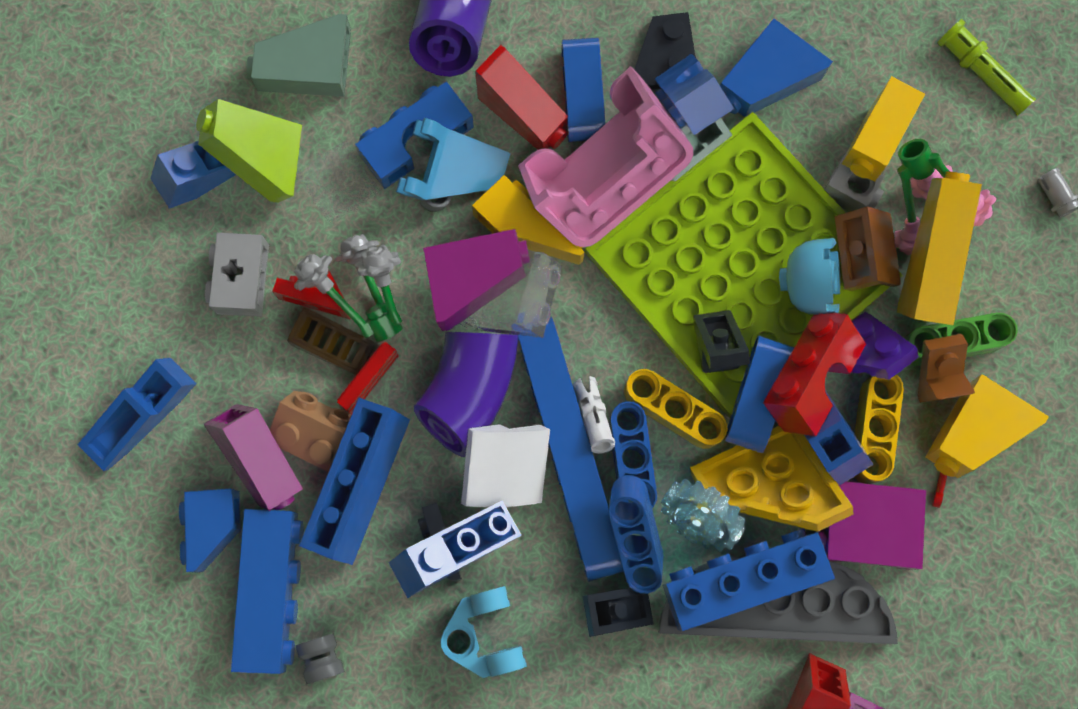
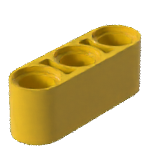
(694, 409)
(888, 414)

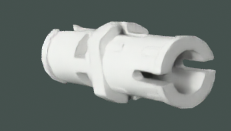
(594, 416)

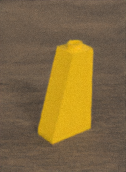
(940, 250)

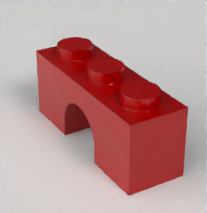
(799, 392)

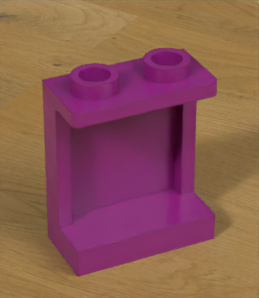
(883, 528)

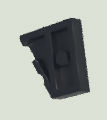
(665, 44)

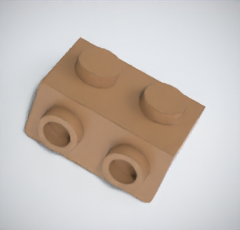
(309, 428)

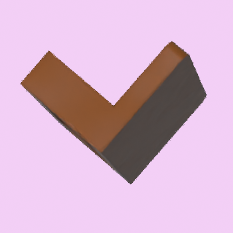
(867, 249)

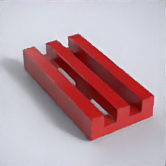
(368, 376)

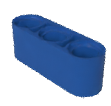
(583, 87)
(750, 419)
(633, 440)
(632, 519)

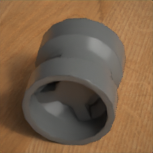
(323, 667)

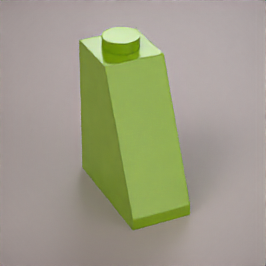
(253, 146)

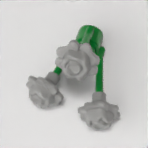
(370, 262)

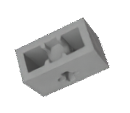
(246, 294)

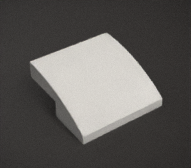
(505, 465)

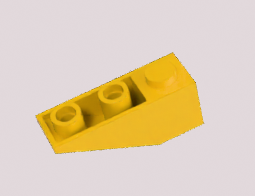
(509, 207)

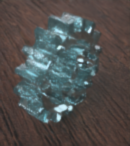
(703, 515)

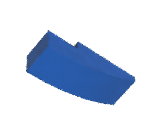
(136, 412)

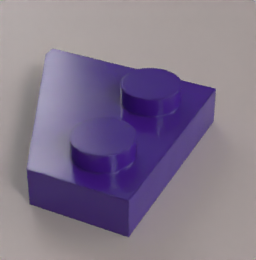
(885, 350)

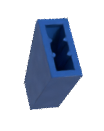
(773, 69)

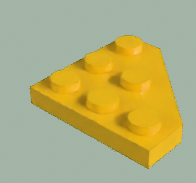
(778, 485)

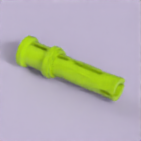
(975, 55)

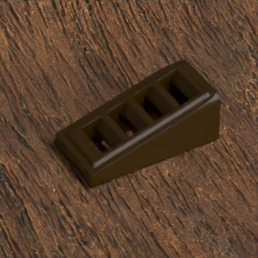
(302, 325)

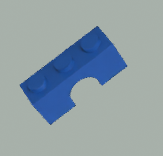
(692, 95)
(384, 146)

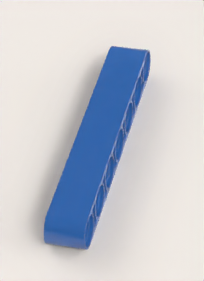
(571, 453)

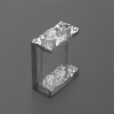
(524, 306)

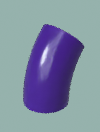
(448, 35)
(467, 386)

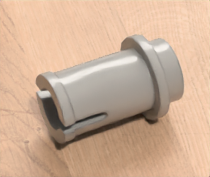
(1058, 192)

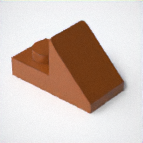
(943, 369)

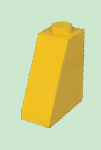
(882, 129)
(982, 428)

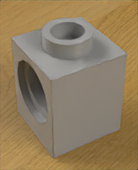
(838, 189)

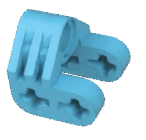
(489, 664)

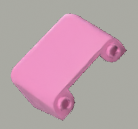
(612, 169)

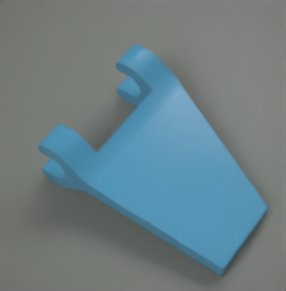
(454, 165)

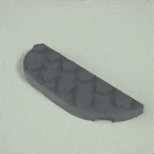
(832, 611)

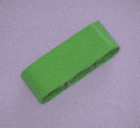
(973, 330)

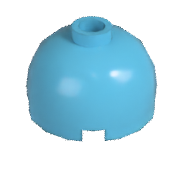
(812, 277)

